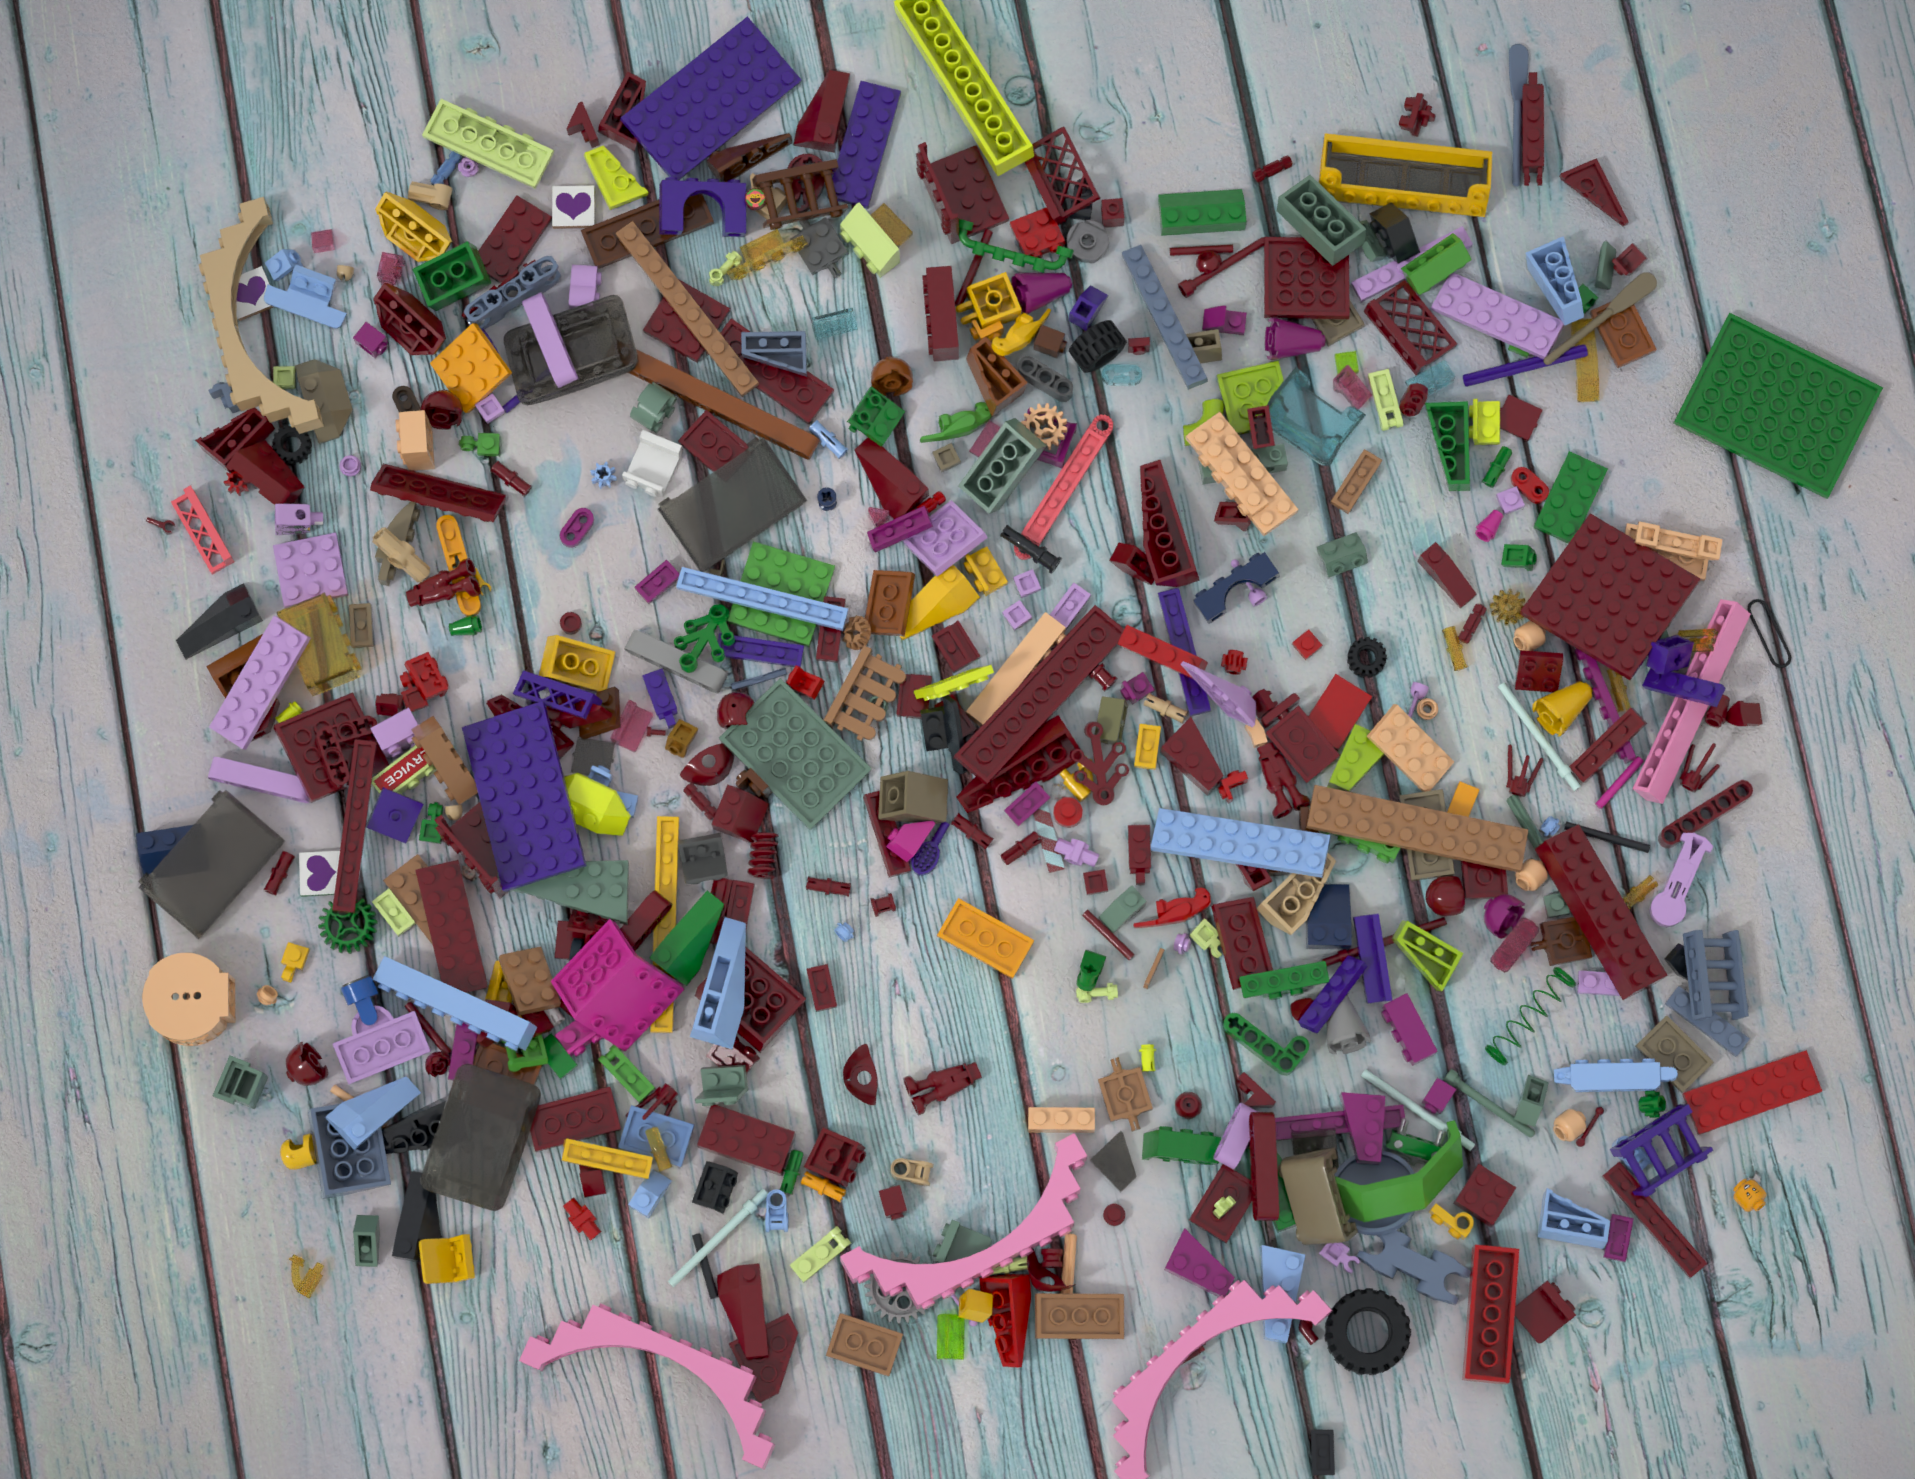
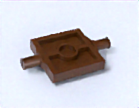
(1563, 941)

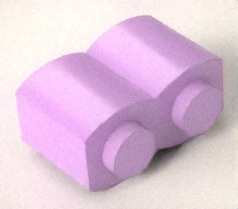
(584, 285)

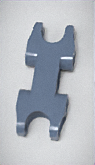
(495, 303)
(1427, 1271)

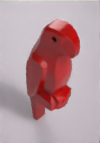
(1178, 909)

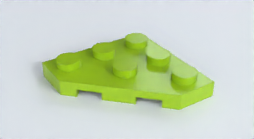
(1248, 389)

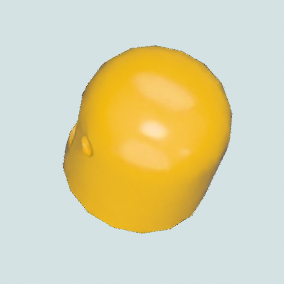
(300, 1155)

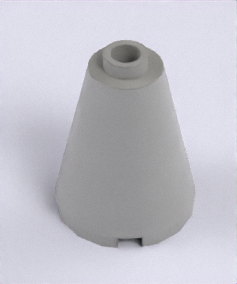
(1346, 1029)

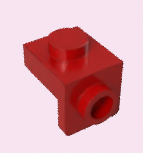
(804, 683)
(1233, 780)

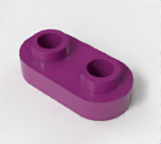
(576, 528)

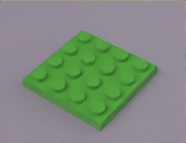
(788, 574)

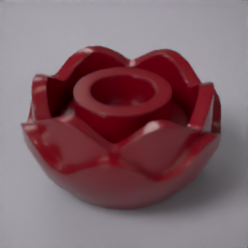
(1208, 261)
(437, 1063)
(1188, 1112)

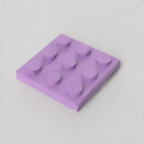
(948, 539)
(310, 568)

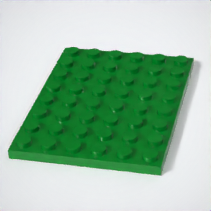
(1778, 405)

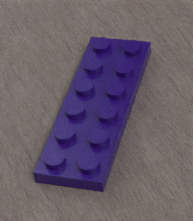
(865, 143)

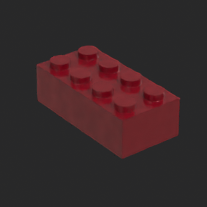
(942, 315)
(746, 1139)

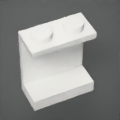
(653, 464)

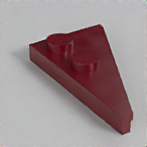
(1594, 186)

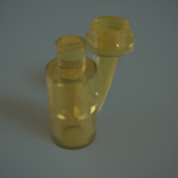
(310, 1281)

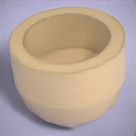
(346, 271)
(454, 812)

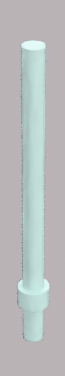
(1563, 770)
(1412, 1106)
(749, 1207)

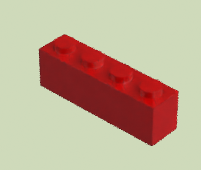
(1159, 651)

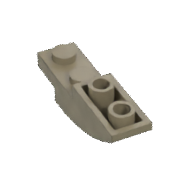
(403, 529)

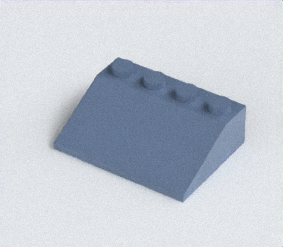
(339, 1166)

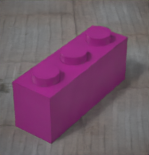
(1408, 1030)

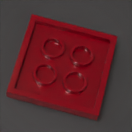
(671, 330)

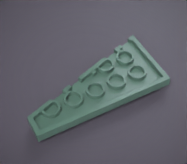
(593, 889)

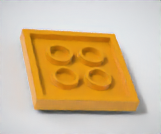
(471, 367)

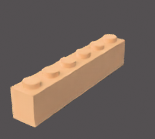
(1017, 668)

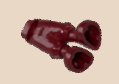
(439, 588)
(1278, 775)
(946, 1083)

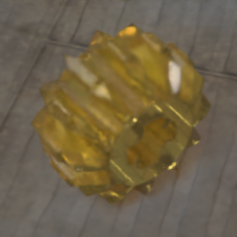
(1502, 601)

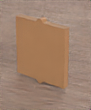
(1153, 969)

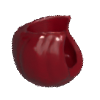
(733, 709)
(1446, 896)

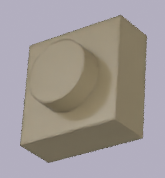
(946, 457)

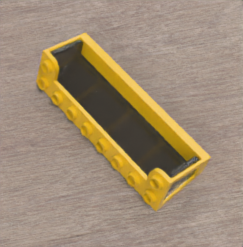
(1406, 174)

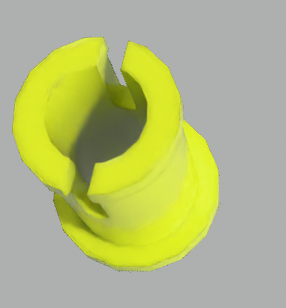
(291, 711)
(1147, 1058)

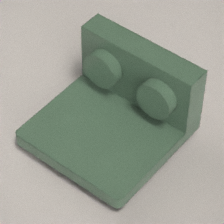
(722, 1084)

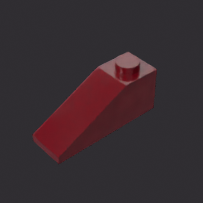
(1446, 574)
(561, 719)

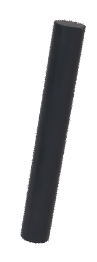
(709, 1280)

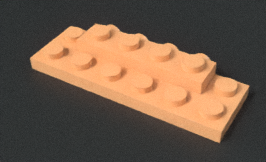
(1241, 474)

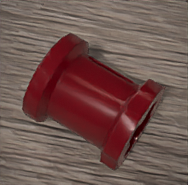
(1103, 677)
(883, 904)

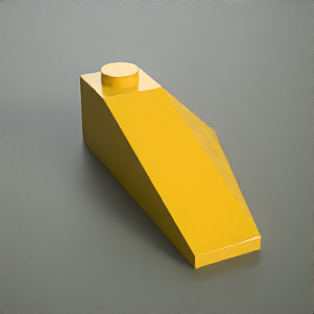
(940, 600)

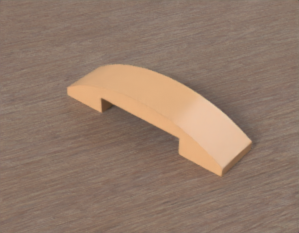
(1678, 543)

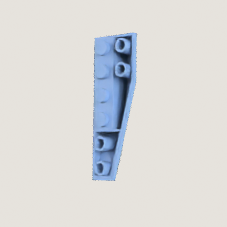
(723, 992)

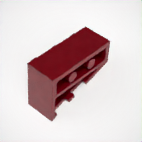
(627, 96)
(1192, 757)

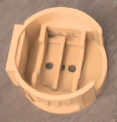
(189, 1020)

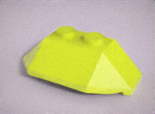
(596, 805)

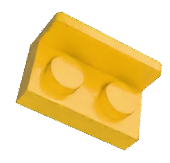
(985, 570)

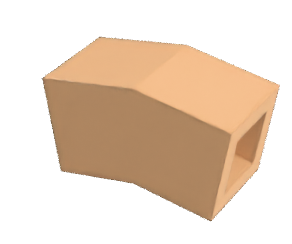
(1257, 734)

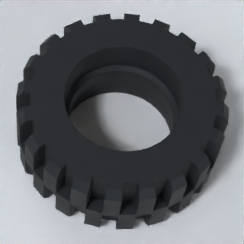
(1389, 1310)

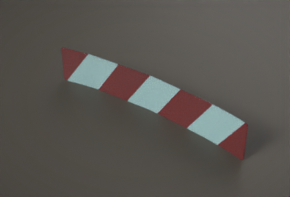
(1048, 837)

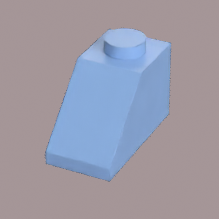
(649, 1193)

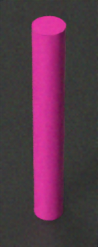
(1620, 781)

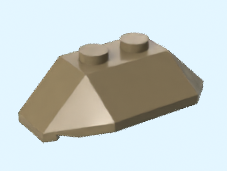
(329, 391)

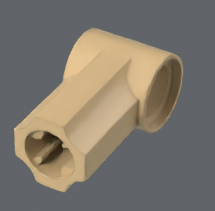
(436, 196)

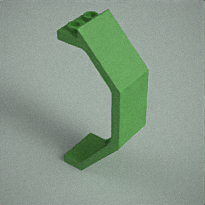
(1405, 1192)

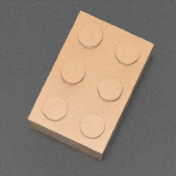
(415, 440)

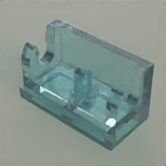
(1434, 377)

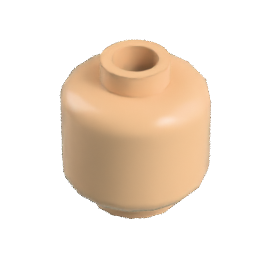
(1529, 636)
(1532, 875)
(1569, 1125)

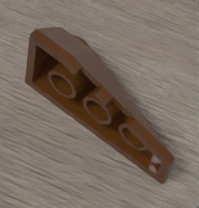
(739, 159)

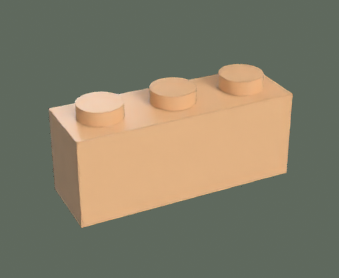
(1061, 1120)

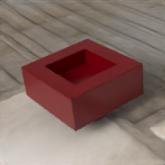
(1138, 346)
(1095, 882)

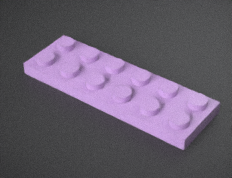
(1498, 315)
(260, 682)

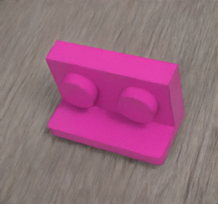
(576, 1037)

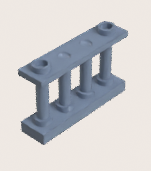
(1698, 976)

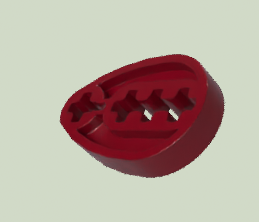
(818, 181)

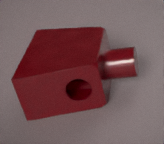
(1260, 427)

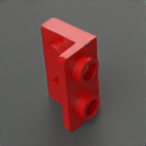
(427, 676)

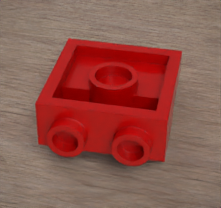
(1037, 233)

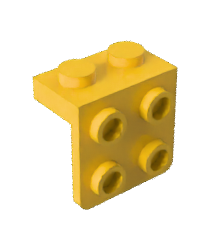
(446, 1259)

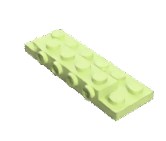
(488, 143)

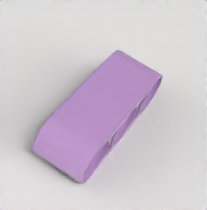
(1235, 1137)

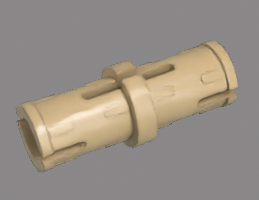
(1165, 708)

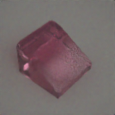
(322, 241)

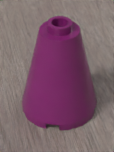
(1039, 289)
(1290, 339)

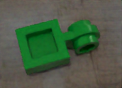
(428, 832)

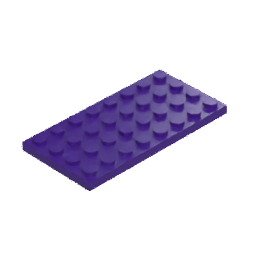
(711, 99)
(523, 796)

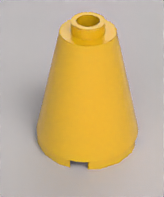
(1562, 707)

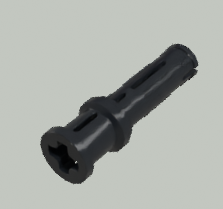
(1039, 554)

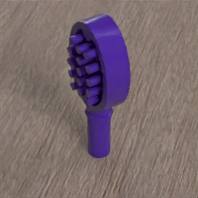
(928, 854)

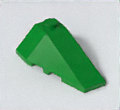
(687, 943)

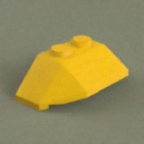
(412, 228)

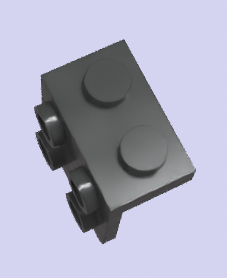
(703, 858)

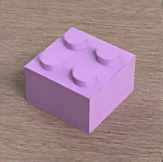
(395, 733)

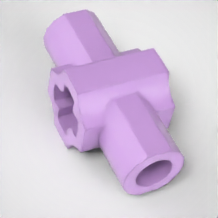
(1076, 852)

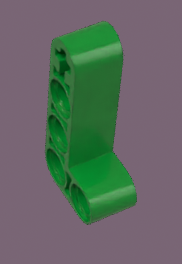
(1263, 1040)

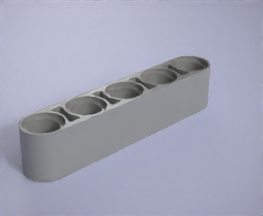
(668, 658)

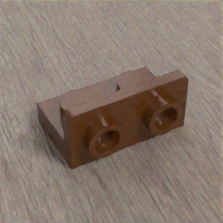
(751, 779)

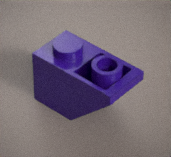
(1087, 307)

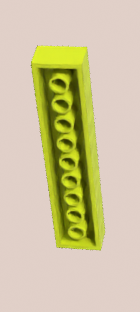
(965, 83)

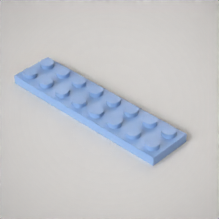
(1240, 842)

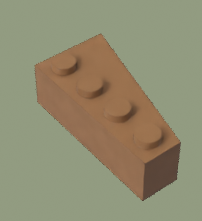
(445, 759)

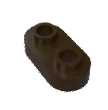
(405, 406)

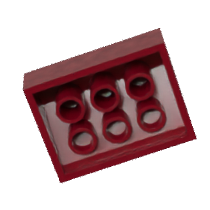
(767, 1002)

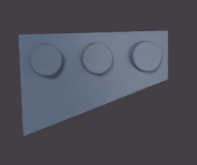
(778, 349)

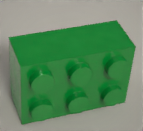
(452, 276)

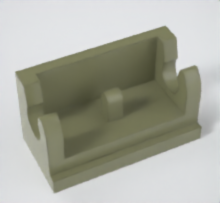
(1112, 718)

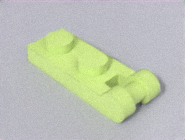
(1385, 399)
(819, 1255)

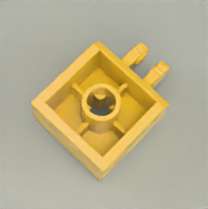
(981, 293)

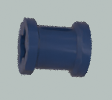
(828, 505)

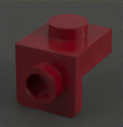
(1629, 260)

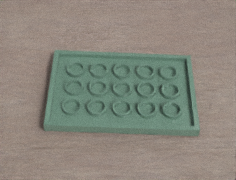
(795, 754)

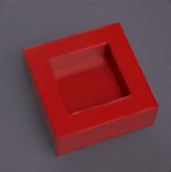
(1307, 644)

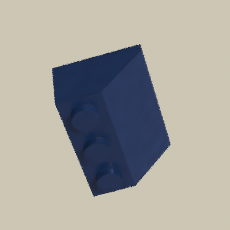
(156, 845)

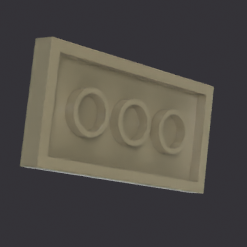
(1421, 864)

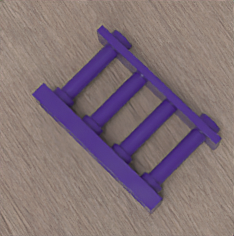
(1644, 1138)

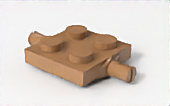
(1125, 1094)

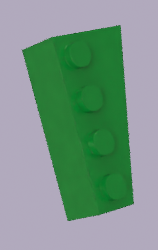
(1451, 435)

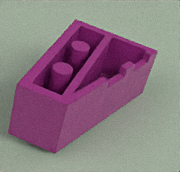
(1365, 1124)

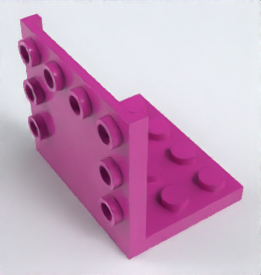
(614, 988)

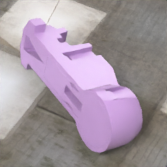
(1669, 906)

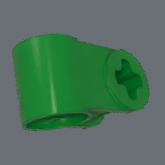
(1090, 968)

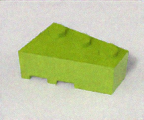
(1428, 954)

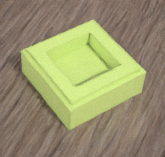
(285, 377)

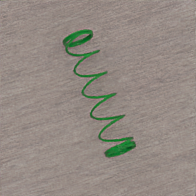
(1499, 1056)

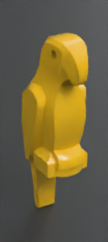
(1019, 334)

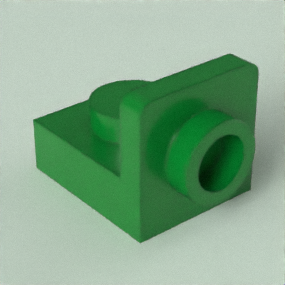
(1519, 556)

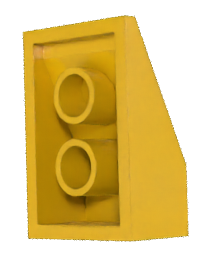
(576, 663)

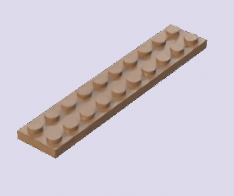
(1417, 828)

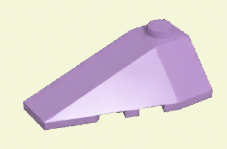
(1232, 699)

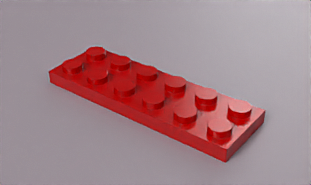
(1752, 1092)

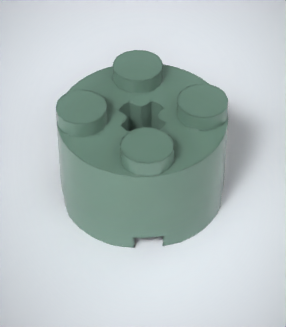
(653, 407)

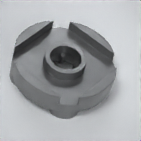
(1084, 230)

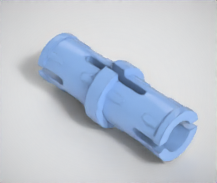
(820, 432)

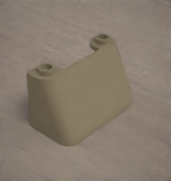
(1316, 1198)

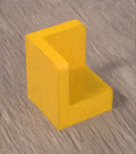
(975, 1305)

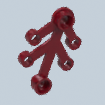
(1099, 766)

